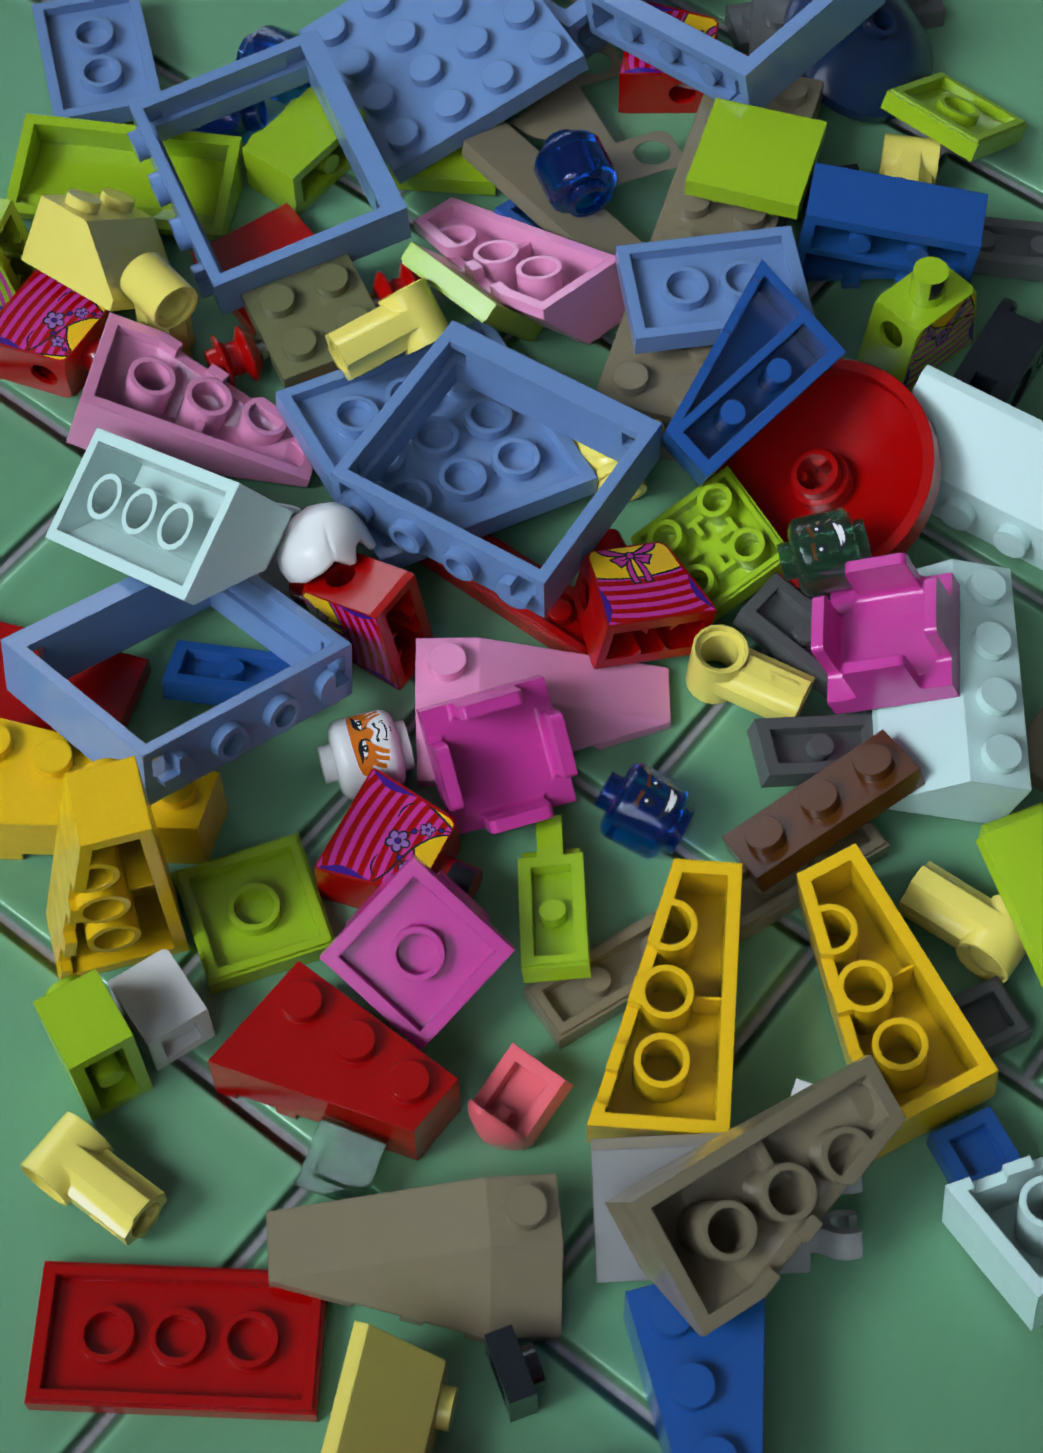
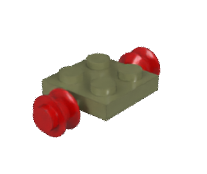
(294, 318)

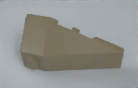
(742, 1204)
(433, 1254)

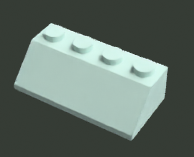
(987, 465)
(166, 520)
(975, 743)

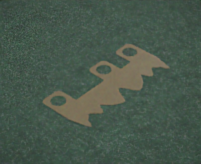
(570, 109)

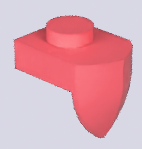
(516, 1101)

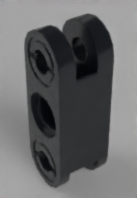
(1004, 355)

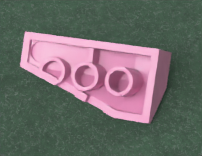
(529, 269)
(173, 404)
(596, 705)

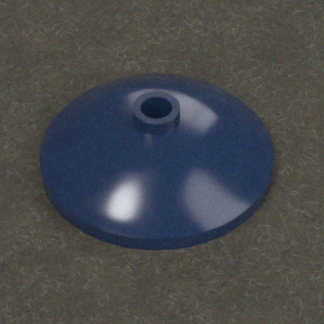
(873, 58)

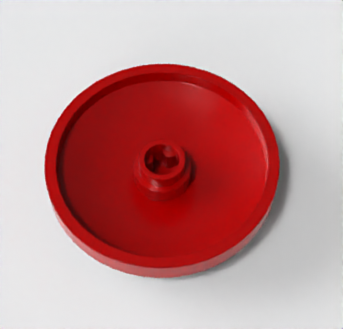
(852, 446)

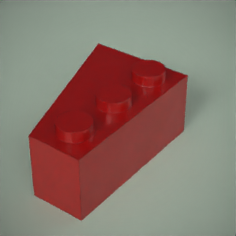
(329, 1057)

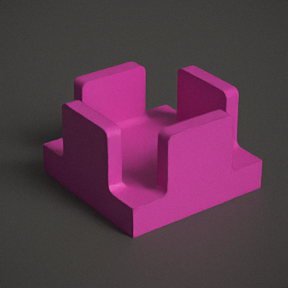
(888, 636)
(500, 756)
(418, 950)

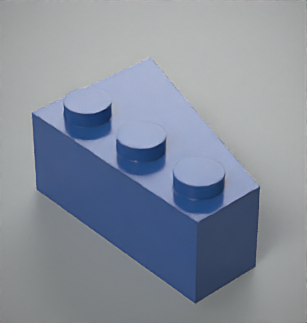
(882, 224)
(750, 376)
(699, 1388)

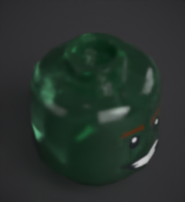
(820, 548)

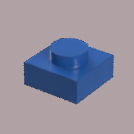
(972, 1147)

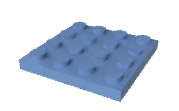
(444, 69)
(465, 463)

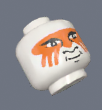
(365, 743)

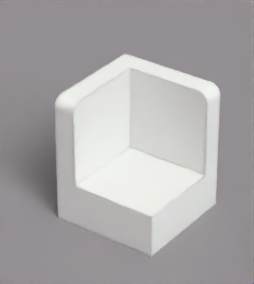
(161, 1008)

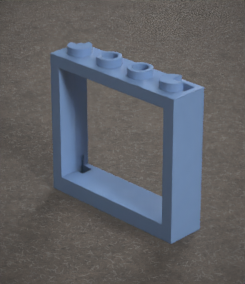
(718, 68)
(238, 87)
(532, 391)
(135, 611)

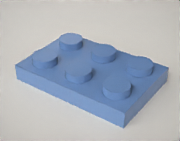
(95, 57)
(687, 287)

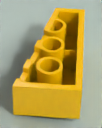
(31, 793)
(109, 874)
(890, 997)
(678, 1029)

